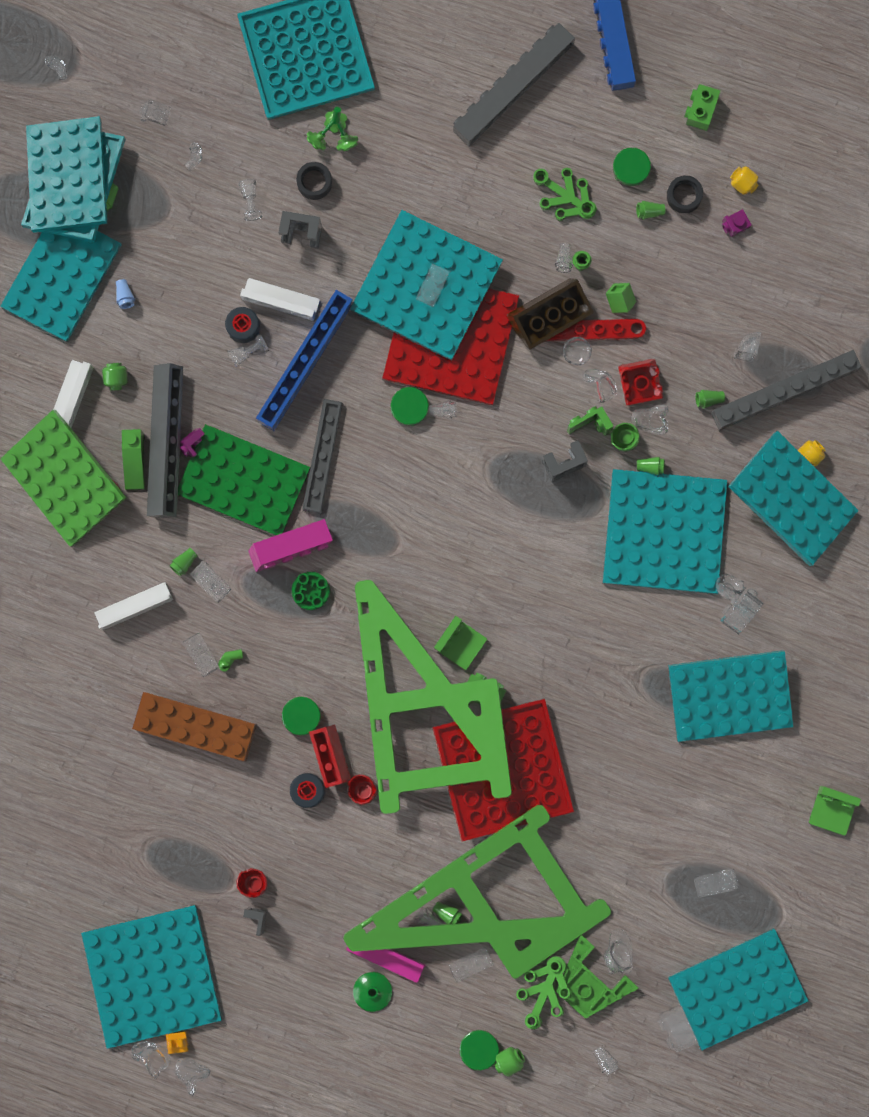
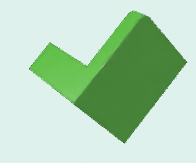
(620, 297)

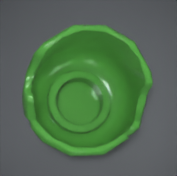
(625, 437)

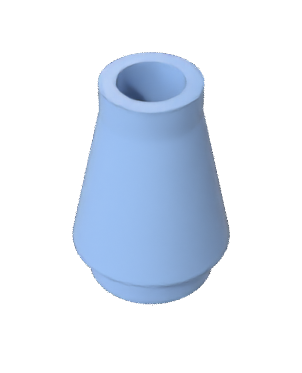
(124, 296)

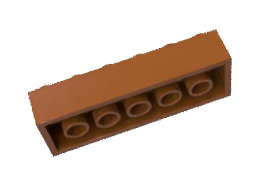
(194, 726)

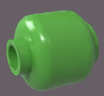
(114, 376)
(509, 1061)

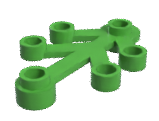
(567, 195)
(546, 990)

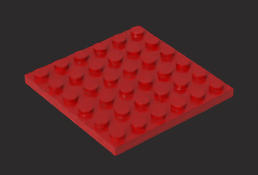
(476, 364)
(533, 770)

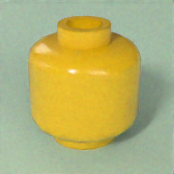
(744, 180)
(813, 452)

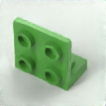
(602, 423)
(460, 643)
(833, 810)

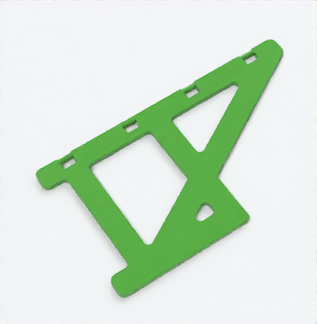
(483, 731)
(545, 933)

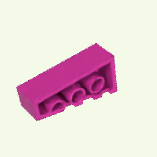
(289, 545)

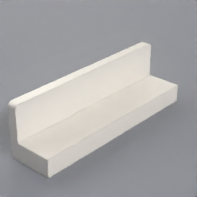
(280, 299)
(73, 390)
(133, 606)

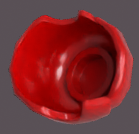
(362, 789)
(252, 883)

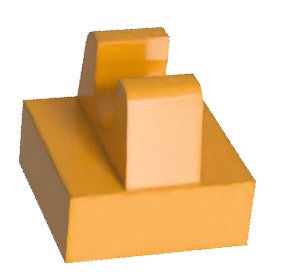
(177, 1042)

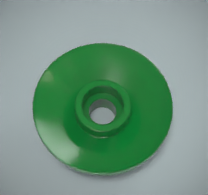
(374, 981)

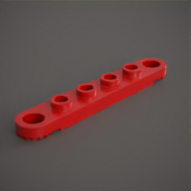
(601, 330)

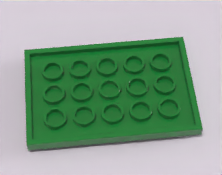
(243, 480)

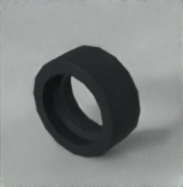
(311, 166)
(684, 180)

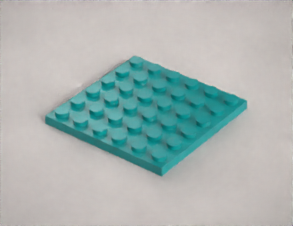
(305, 54)
(399, 272)
(664, 531)
(151, 976)

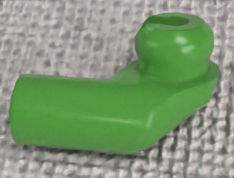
(228, 658)

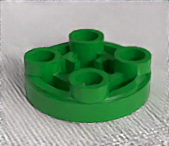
(631, 166)
(409, 406)
(310, 591)
(301, 715)
(479, 1049)

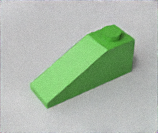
(133, 459)

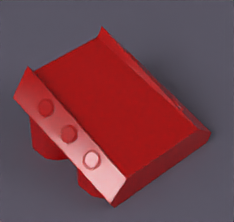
(640, 381)

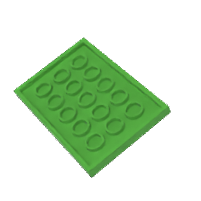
(63, 478)

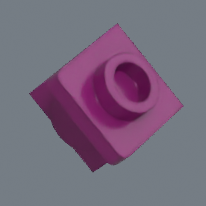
(736, 223)
(191, 439)

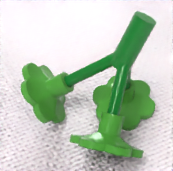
(334, 121)

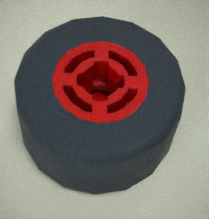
(247, 329)
(307, 790)

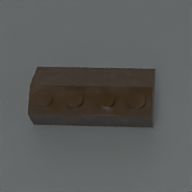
(550, 313)

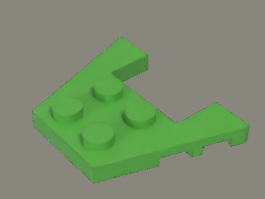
(588, 991)

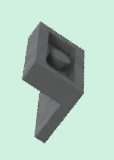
(258, 914)

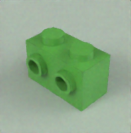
(703, 106)

